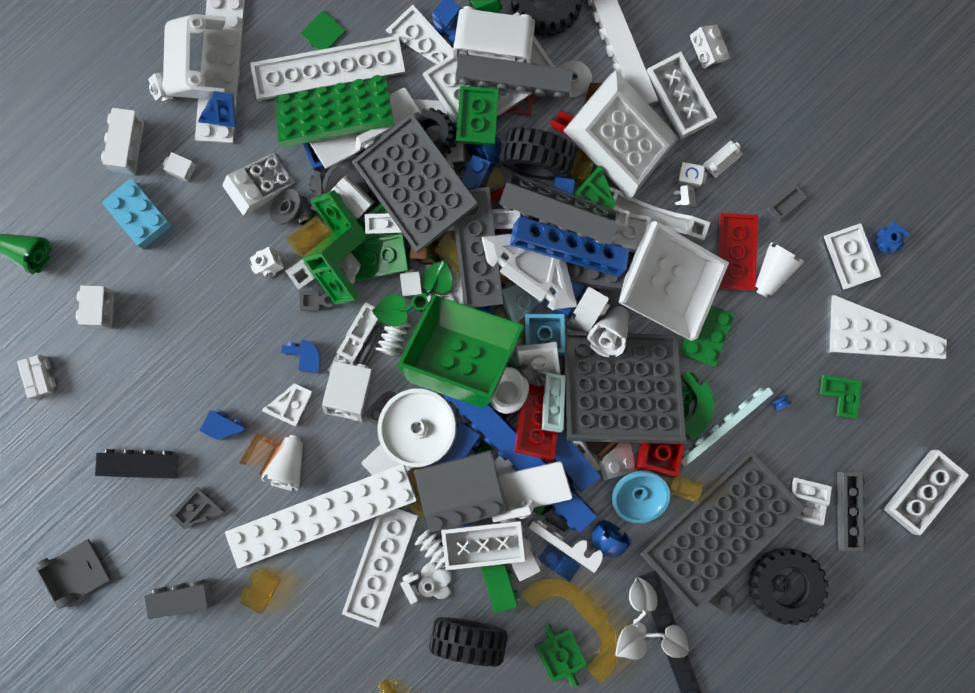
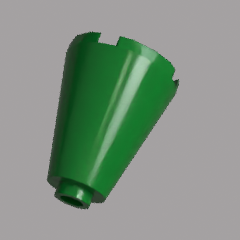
(25, 251)

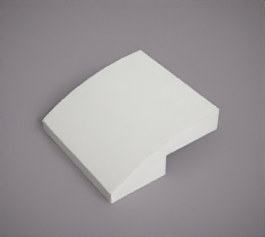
(814, 498)

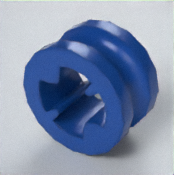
(781, 402)

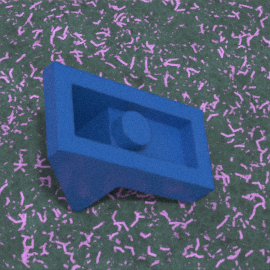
(559, 562)

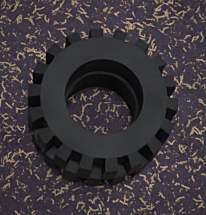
(448, 130)

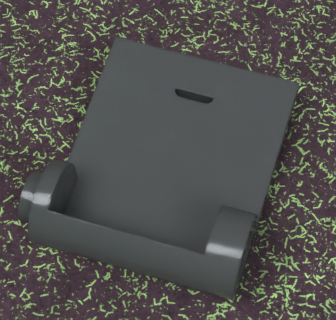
(71, 575)

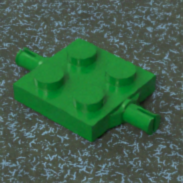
(561, 655)

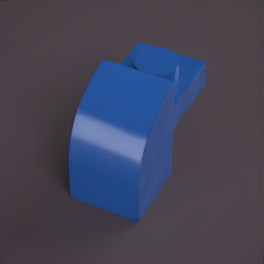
(309, 356)

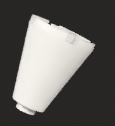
(776, 269)
(610, 333)
(285, 465)

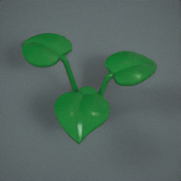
(393, 307)

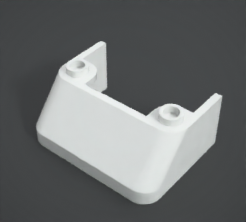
(177, 77)

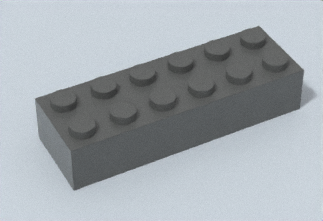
(560, 208)

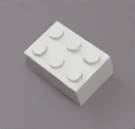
(122, 141)

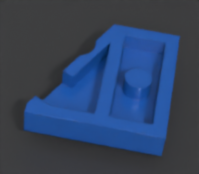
(219, 110)

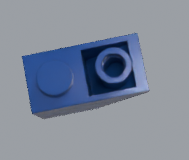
(220, 427)

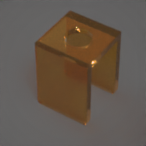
(252, 446)

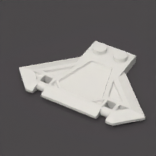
(532, 271)

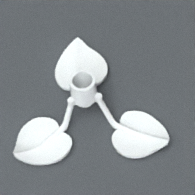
(630, 642)

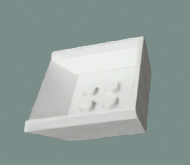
(621, 134)
(672, 280)

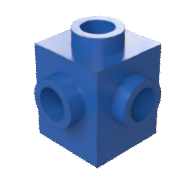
(891, 238)

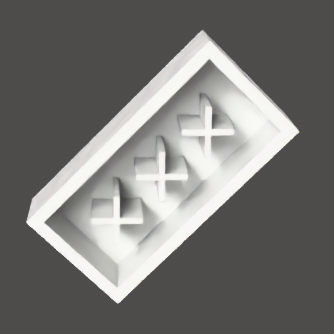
(681, 96)
(483, 545)

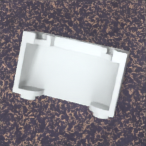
(494, 35)

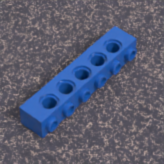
(559, 249)

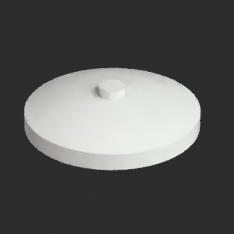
(417, 428)

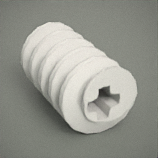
(392, 338)
(433, 548)

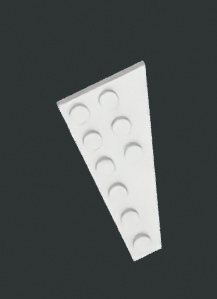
(871, 333)

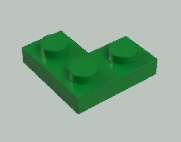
(847, 392)

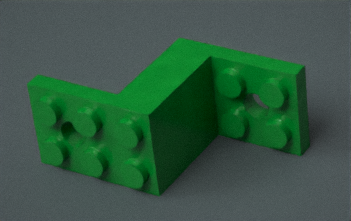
(343, 239)

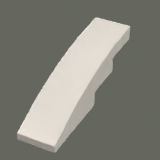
(356, 336)

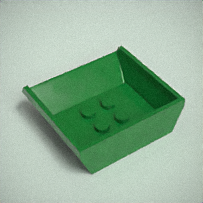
(460, 351)

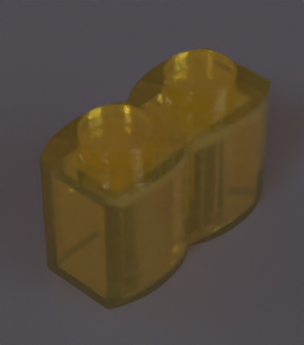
(260, 590)

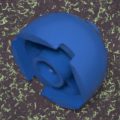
(488, 153)
(609, 540)

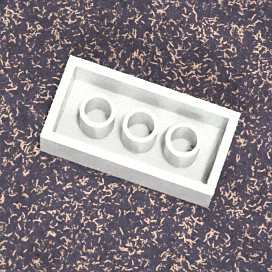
(925, 492)

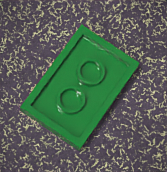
(477, 115)
(382, 257)
(711, 338)

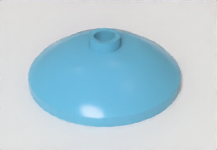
(641, 505)

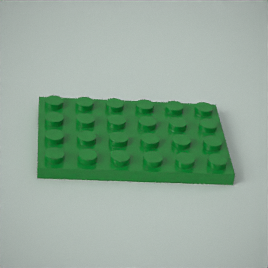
(333, 111)

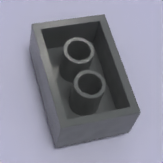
(179, 599)

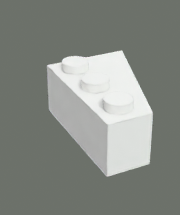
(592, 306)

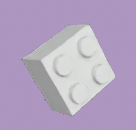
(95, 307)

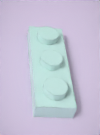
(553, 402)

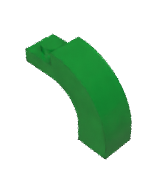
(703, 406)

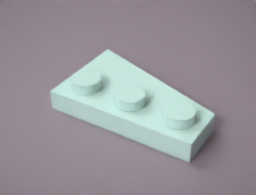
(518, 302)

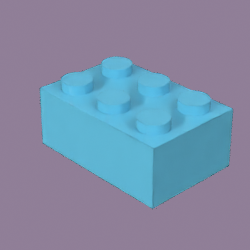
(136, 214)

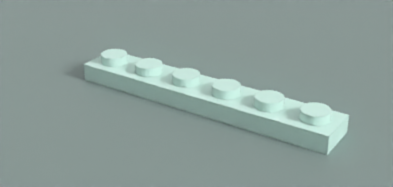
(730, 421)

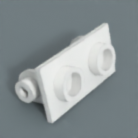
(723, 158)

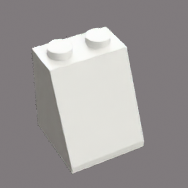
(347, 390)

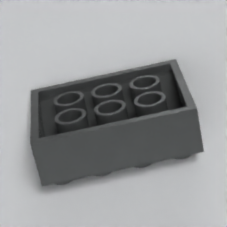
(460, 491)

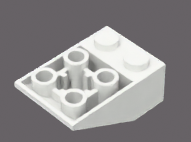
(257, 183)

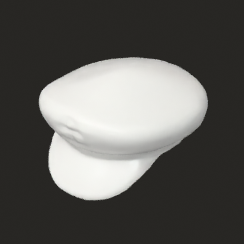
(510, 392)

